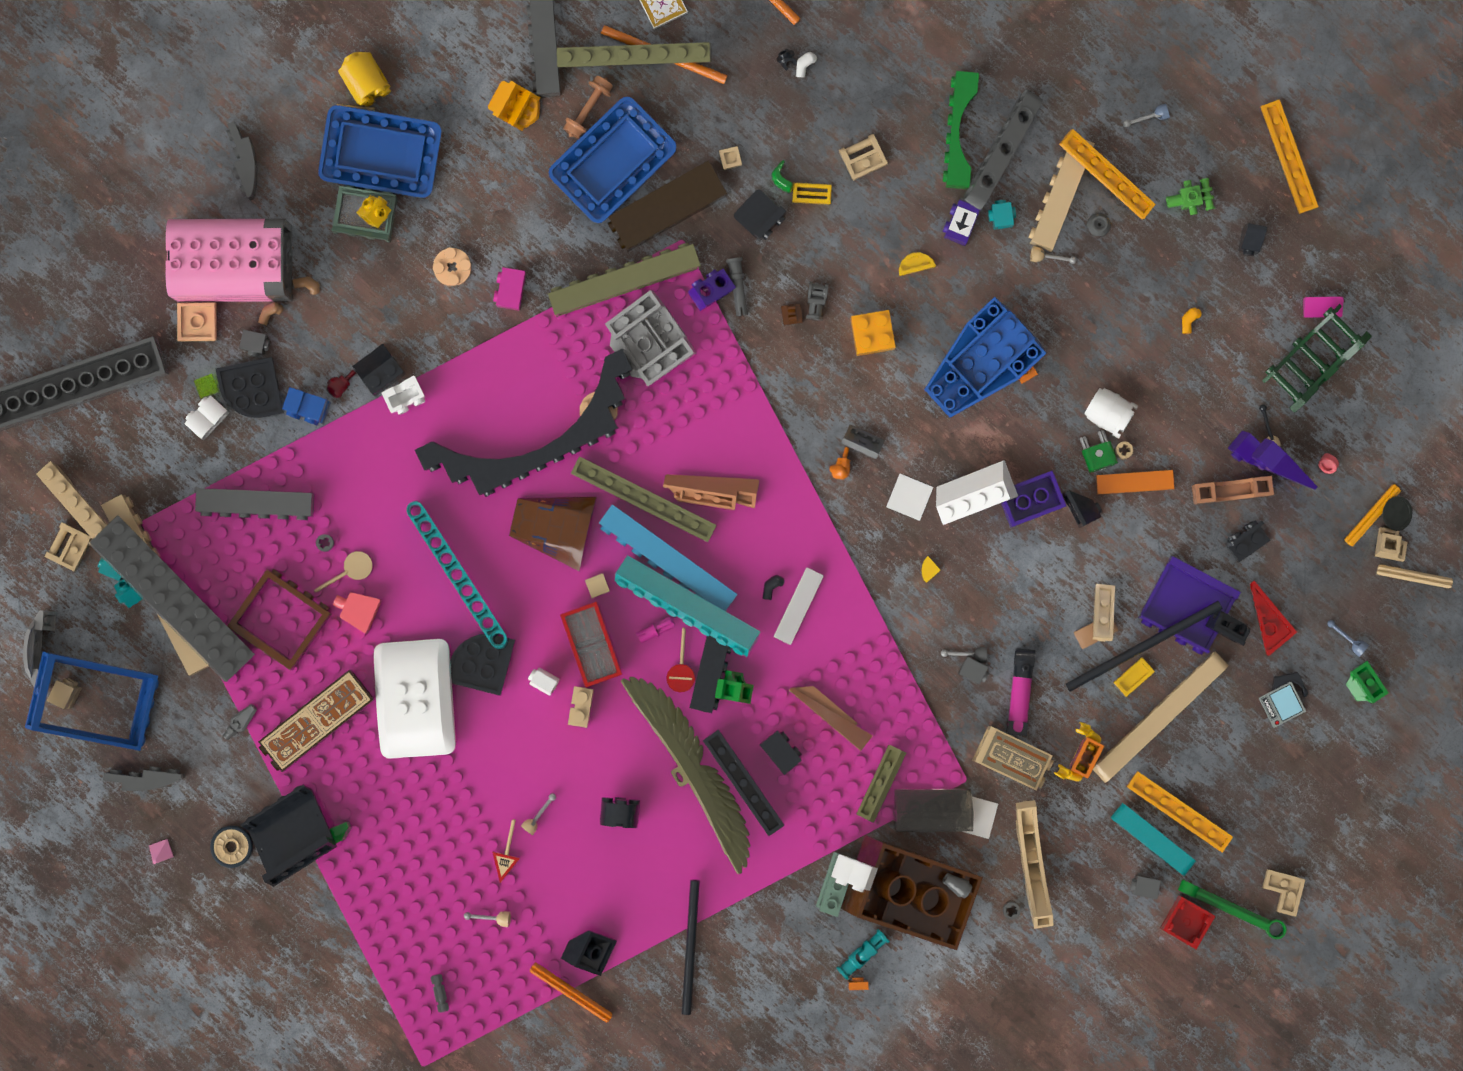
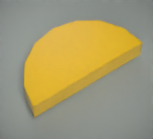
(915, 262)

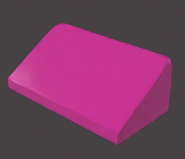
(1316, 306)

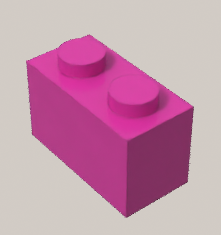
(510, 288)

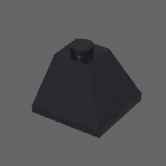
(1082, 508)
(589, 952)

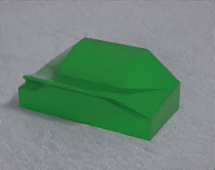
(1365, 684)
(341, 831)

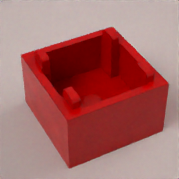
(1187, 922)

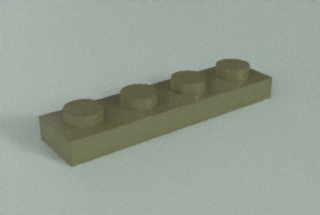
(881, 783)

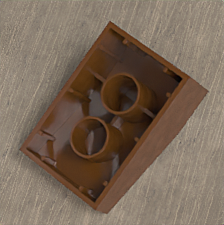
(911, 894)

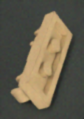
(1104, 612)

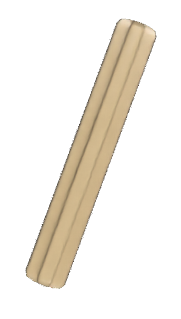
(1414, 576)

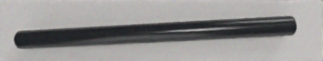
(690, 947)

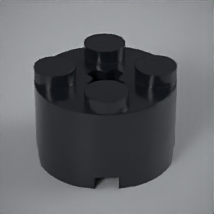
(619, 812)

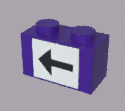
(961, 223)

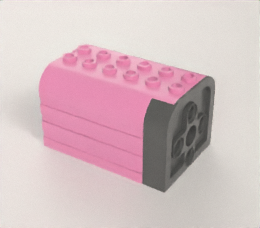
(229, 260)

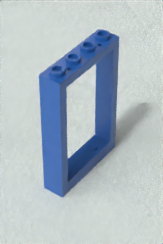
(141, 716)

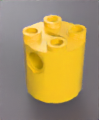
(364, 78)

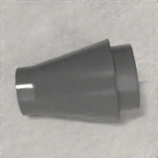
(958, 885)

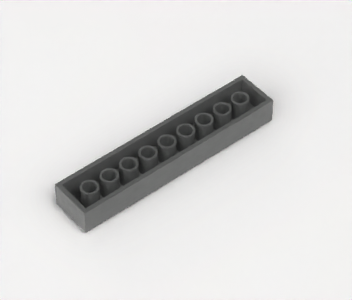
(81, 382)
(171, 598)

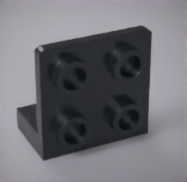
(1247, 542)

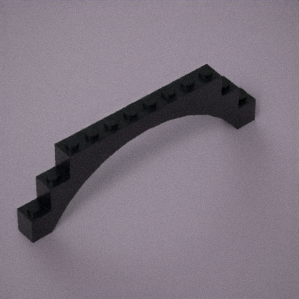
(590, 426)

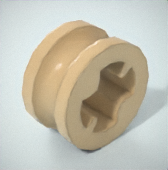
(1128, 454)

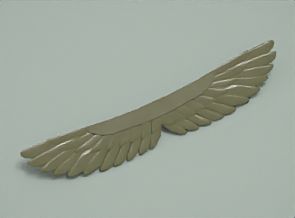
(707, 786)

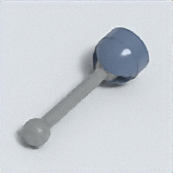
(1161, 113)

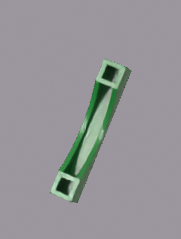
(958, 169)

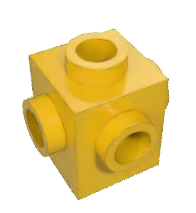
(374, 211)

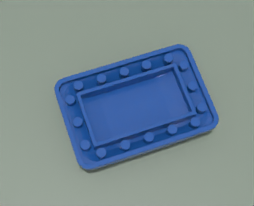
(379, 151)
(612, 160)

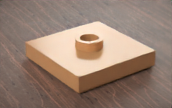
(197, 321)

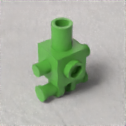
(1191, 197)

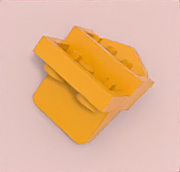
(515, 105)

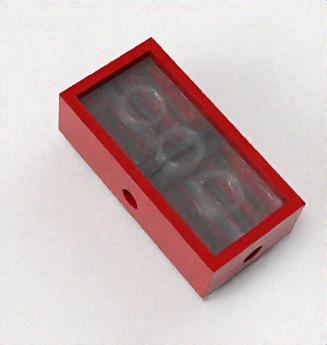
(591, 644)

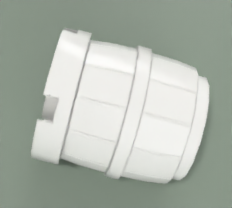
(1110, 411)

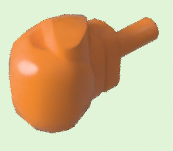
(842, 467)

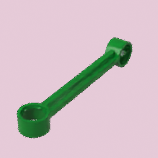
(1231, 908)

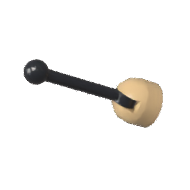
(1263, 408)

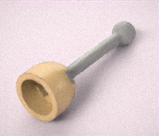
(1038, 255)
(530, 825)
(502, 918)

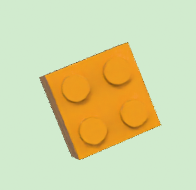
(872, 332)

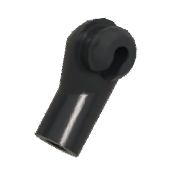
(771, 584)

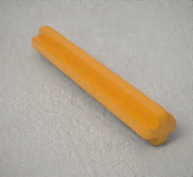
(1371, 516)

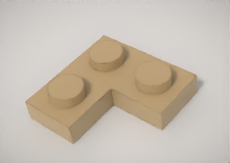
(1290, 889)

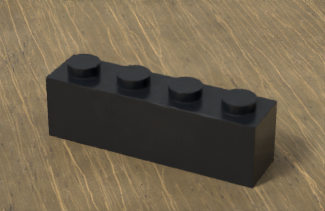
(709, 672)

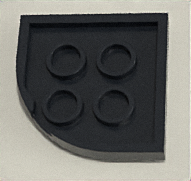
(251, 388)
(481, 665)

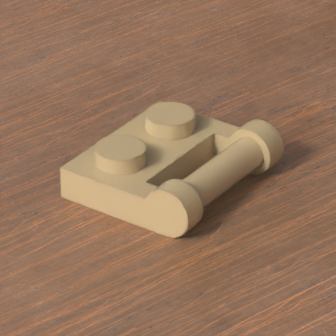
(864, 163)
(73, 550)

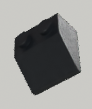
(378, 370)

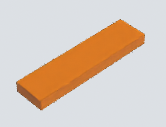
(1135, 482)

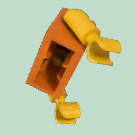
(1085, 756)

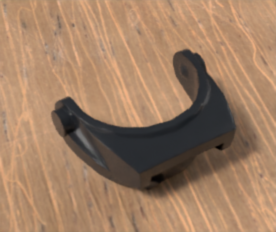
(1294, 677)

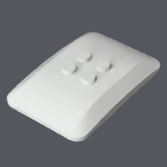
(414, 698)

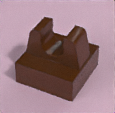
(791, 314)

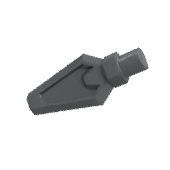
(240, 721)

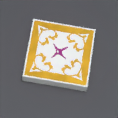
(663, 11)

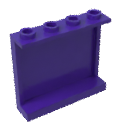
(1181, 593)

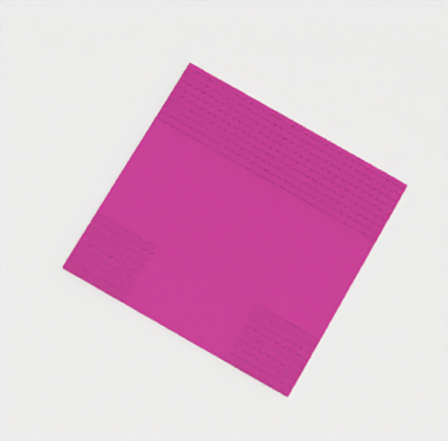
(432, 821)

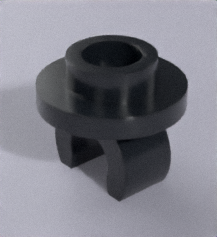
(785, 56)

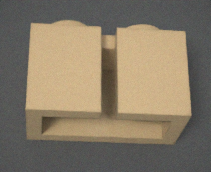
(64, 693)
(580, 714)

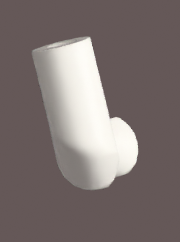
(803, 62)

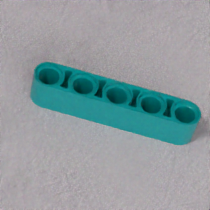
(1153, 839)

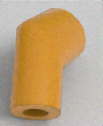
(1187, 319)

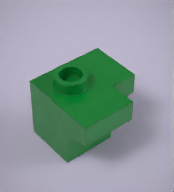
(734, 688)

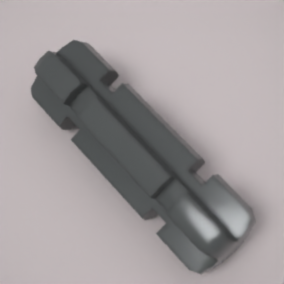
(439, 993)

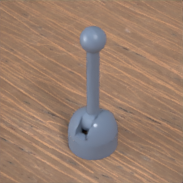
(1357, 646)

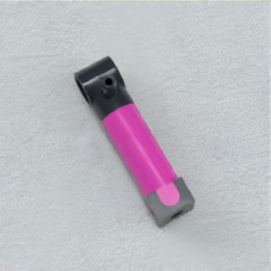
(1020, 694)

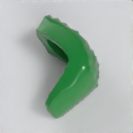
(779, 181)

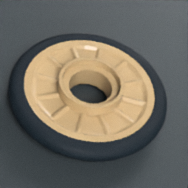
(220, 852)

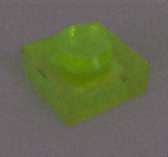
(206, 386)

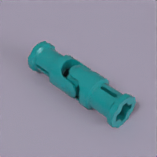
(868, 949)

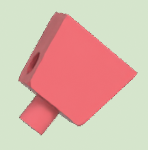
(358, 610)

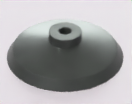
(1397, 513)

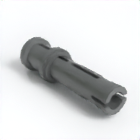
(737, 276)

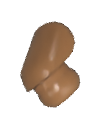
(307, 282)
(269, 310)

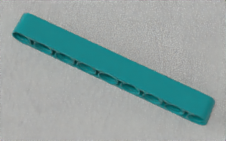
(453, 566)

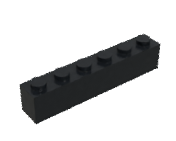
(743, 782)

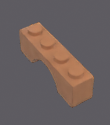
(1232, 490)

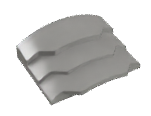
(649, 338)
(33, 642)

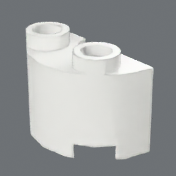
(404, 395)

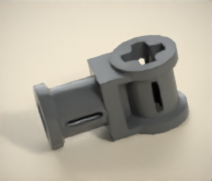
(818, 299)

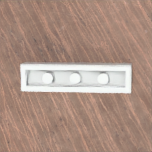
(798, 606)

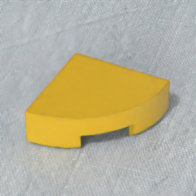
(929, 569)

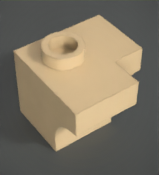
(1390, 545)

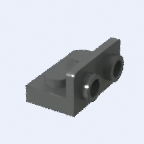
(863, 441)

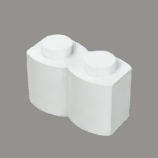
(206, 417)
(543, 681)
(854, 872)

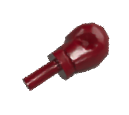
(337, 386)

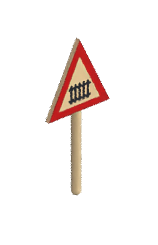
(504, 862)

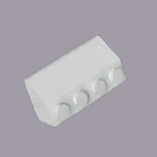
(974, 492)

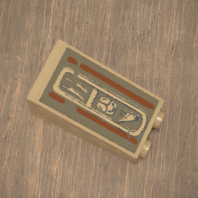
(1013, 758)

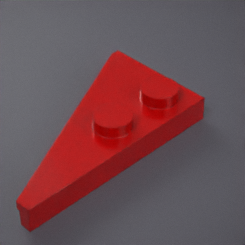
(1273, 625)

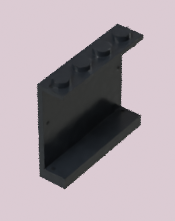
(290, 834)

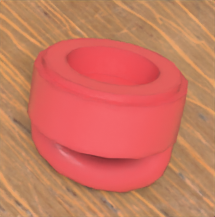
(1328, 463)

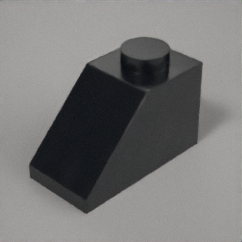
(1252, 239)

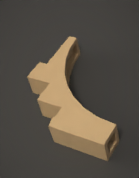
(1032, 864)

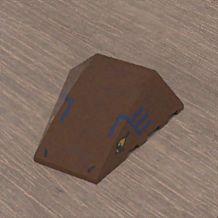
(554, 526)

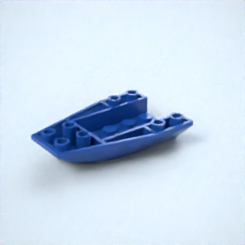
(984, 359)

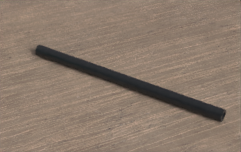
(1143, 646)

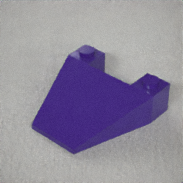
(1268, 457)

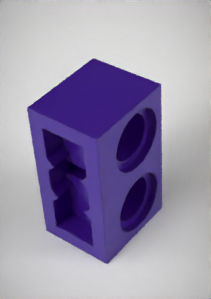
(713, 292)

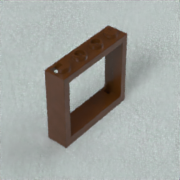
(306, 597)

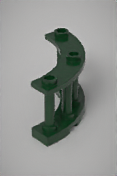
(1325, 369)

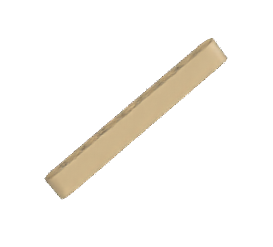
(1160, 717)

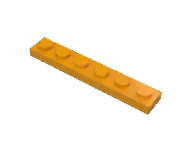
(1289, 156)
(1107, 174)
(1179, 811)

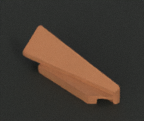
(713, 491)
(832, 715)

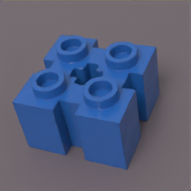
(306, 405)

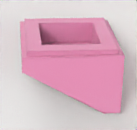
(160, 851)

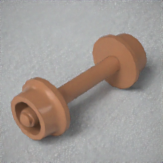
(600, 85)

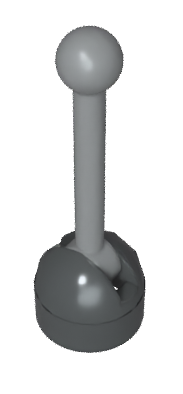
(980, 654)

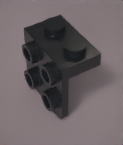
(760, 215)

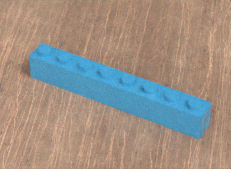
(663, 555)

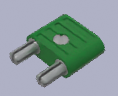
(1098, 456)

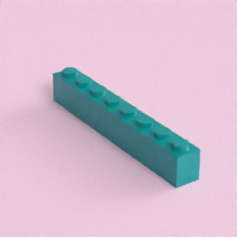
(687, 606)

